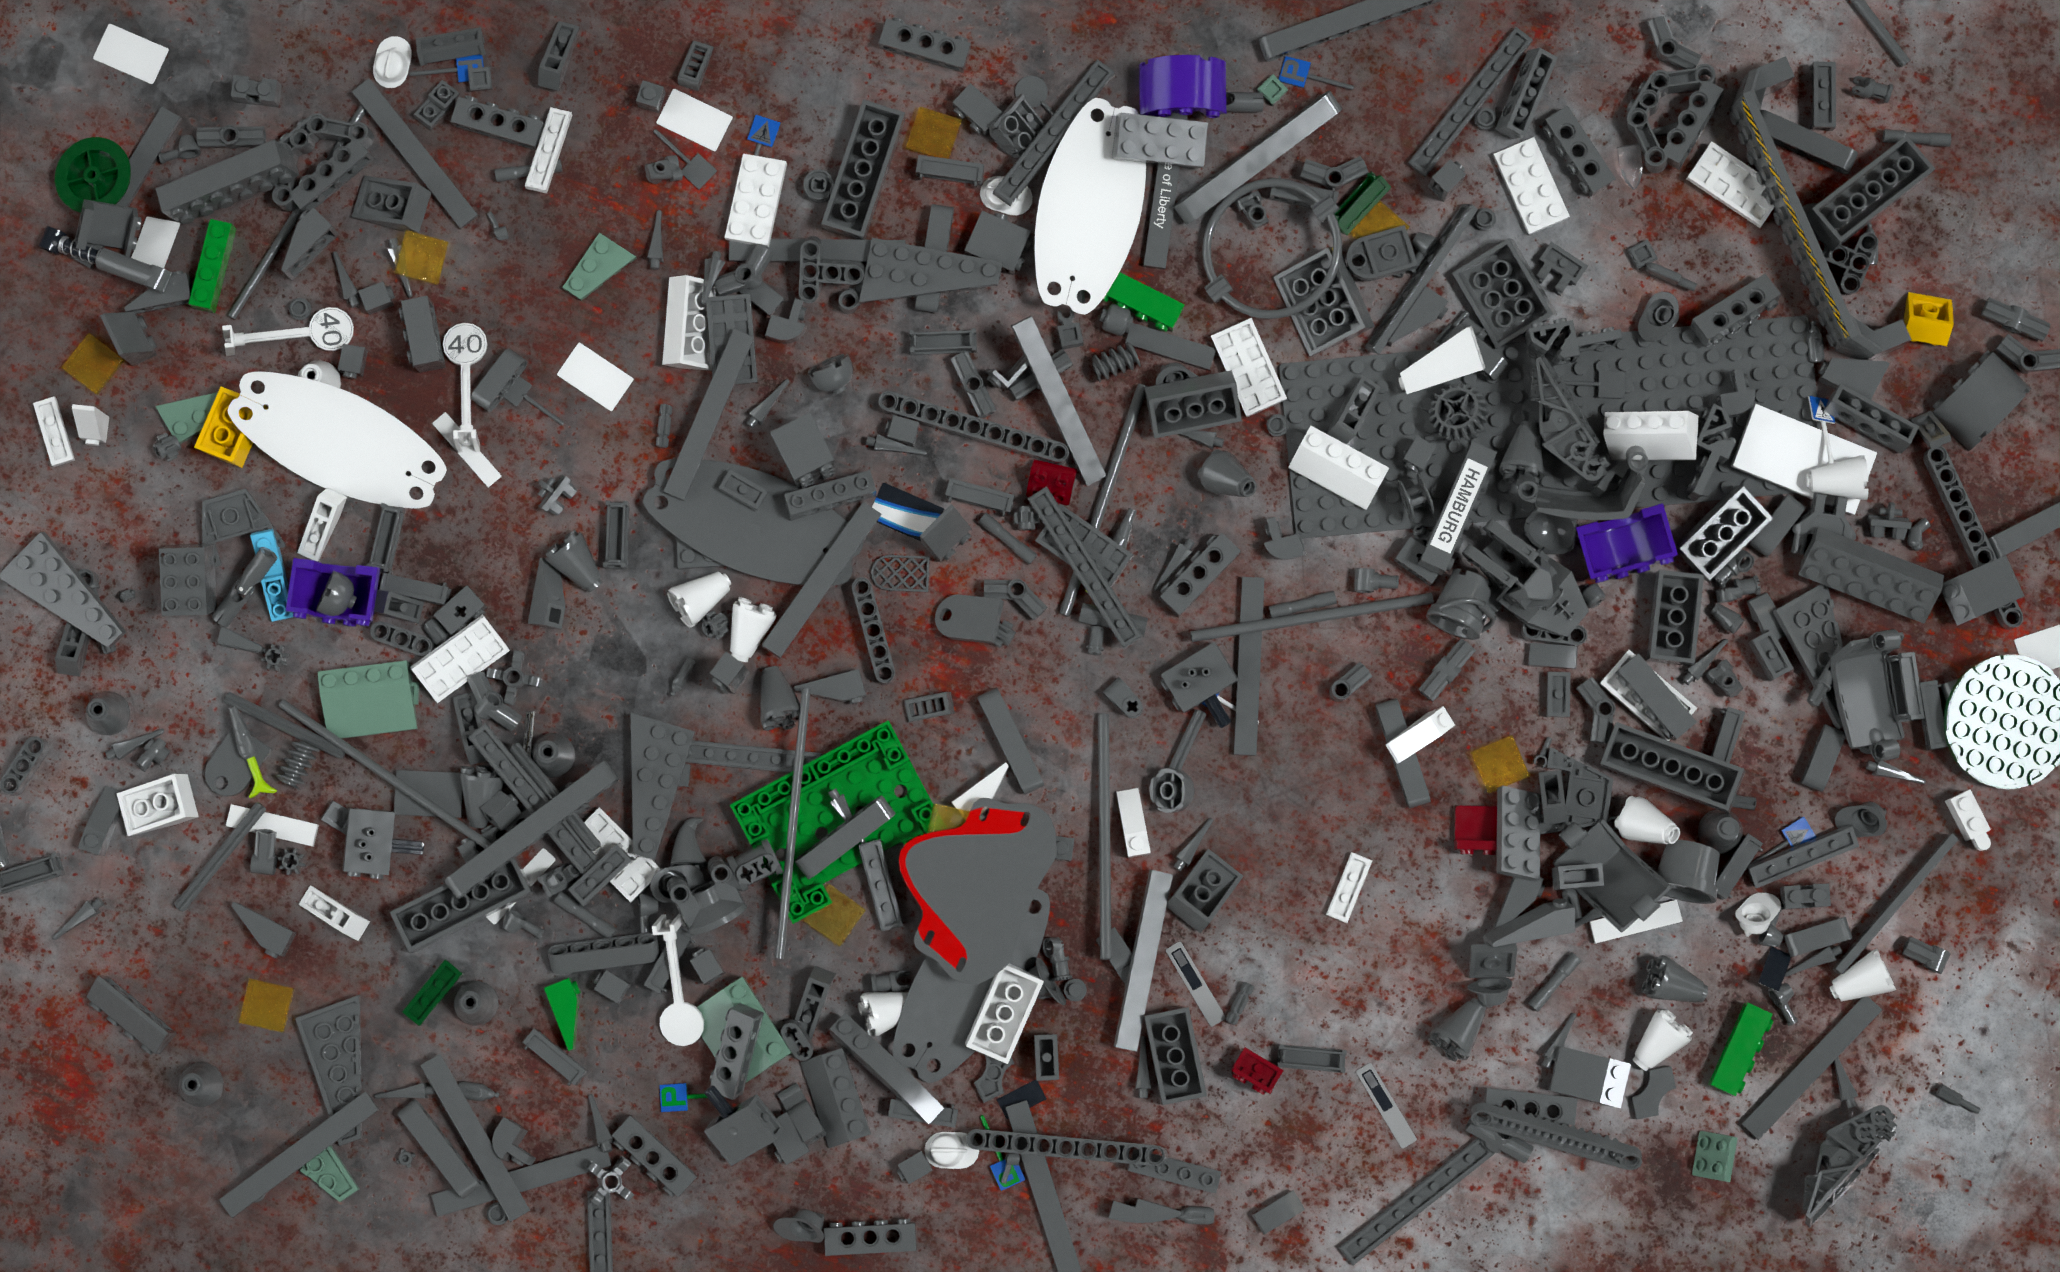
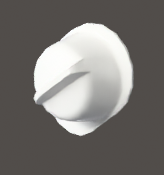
(392, 62)
(1020, 205)
(1758, 913)
(950, 1150)

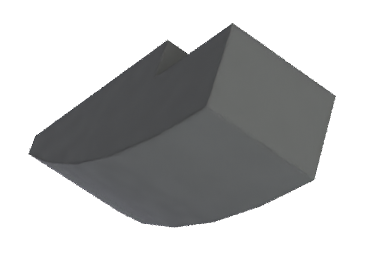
(1142, 1212)

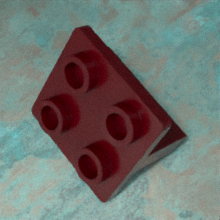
(1056, 477)
(1257, 1071)

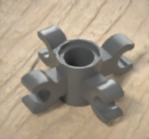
(517, 661)
(598, 1194)

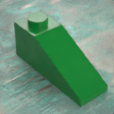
(565, 1006)

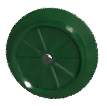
(92, 171)

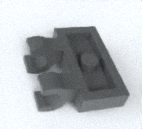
(1562, 264)

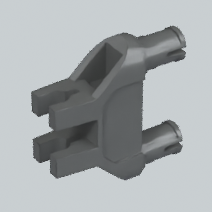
(1817, 517)

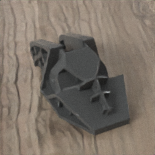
(1566, 424)
(1547, 600)
(1845, 1156)

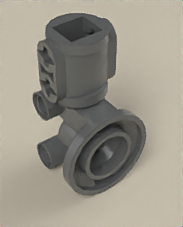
(721, 899)

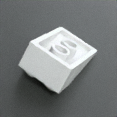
(157, 804)

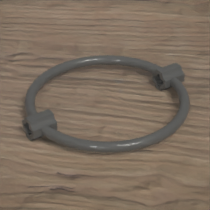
(1324, 209)

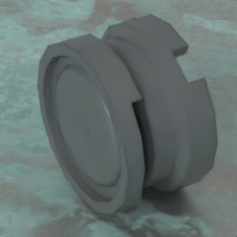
(818, 185)

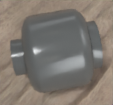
(1116, 320)

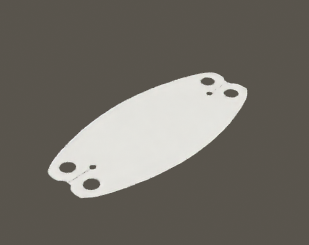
(1087, 211)
(337, 439)

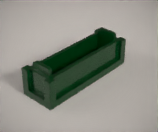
(1361, 202)
(432, 992)

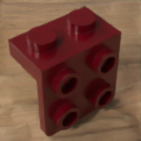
(1476, 829)

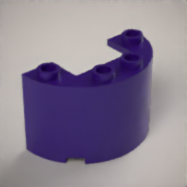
(1182, 86)
(1627, 544)
(309, 582)

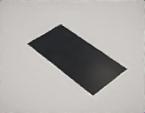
(1774, 969)
(1031, 1092)

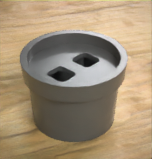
(1690, 871)

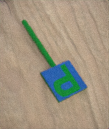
(675, 1097)
(1015, 1175)

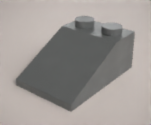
(392, 203)
(309, 239)
(130, 336)
(946, 534)
(1981, 590)
(1204, 891)
(1589, 1077)

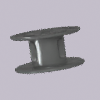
(1415, 496)

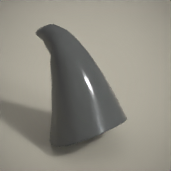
(685, 848)

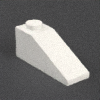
(91, 424)
(321, 523)
(1420, 734)
(984, 789)
(1133, 823)
(334, 913)

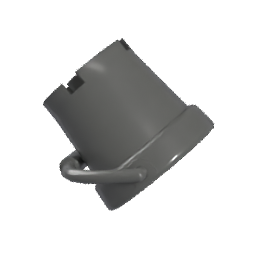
(1463, 606)

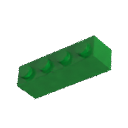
(212, 266)
(1145, 302)
(1740, 1049)

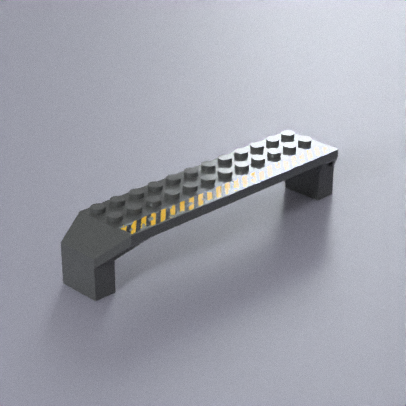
(1844, 331)

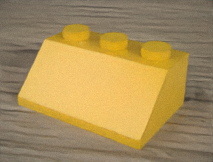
(220, 435)

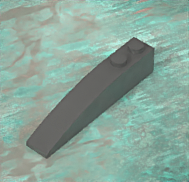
(885, 1068)

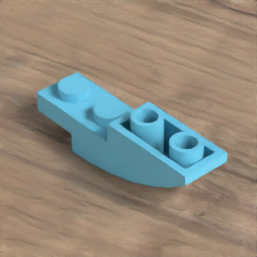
(275, 581)

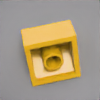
(1928, 319)

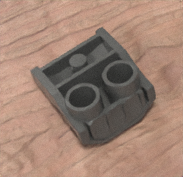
(1016, 127)

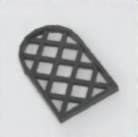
(896, 557)

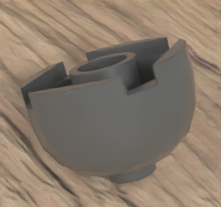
(832, 374)
(337, 595)
(1172, 790)

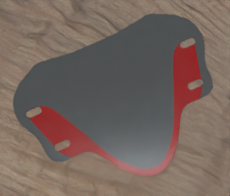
(978, 885)

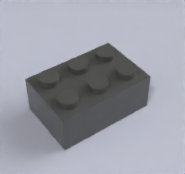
(422, 334)

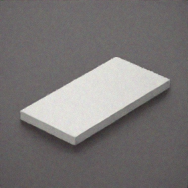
(1787, 450)

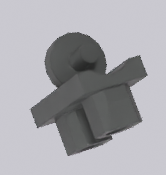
(550, 501)
(1898, 524)
(559, 879)

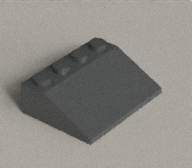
(1504, 293)
(1338, 312)

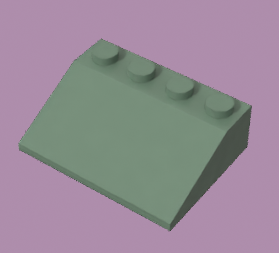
(368, 699)
(769, 1046)

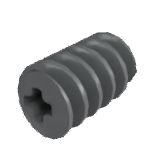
(1115, 361)
(297, 764)

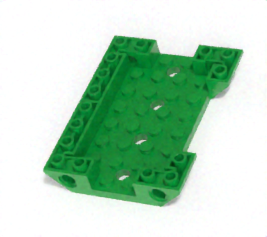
(862, 772)

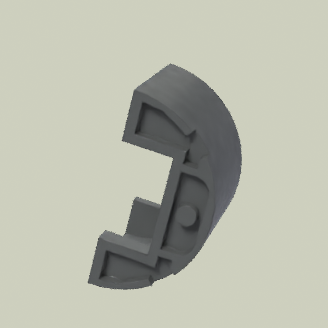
(1980, 400)

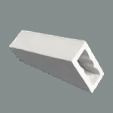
(1447, 362)

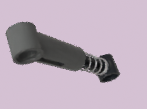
(107, 260)

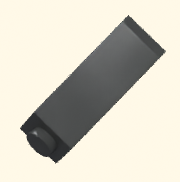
(1855, 374)

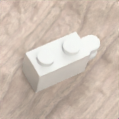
(1970, 819)

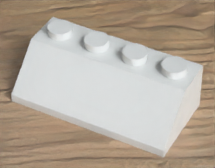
(687, 325)
(1660, 433)
(1338, 467)
(1004, 1013)

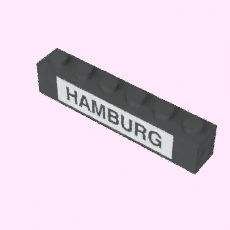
(1457, 509)

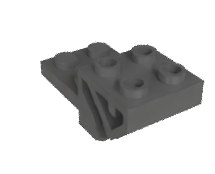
(1541, 336)
(1713, 423)

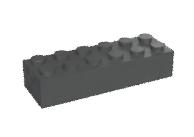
(863, 170)
(227, 182)
(1869, 193)
(1871, 575)
(1673, 767)
(443, 914)

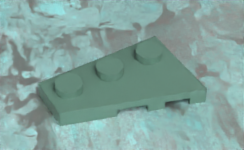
(598, 264)
(186, 416)
(331, 1174)

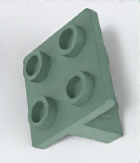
(1714, 1156)

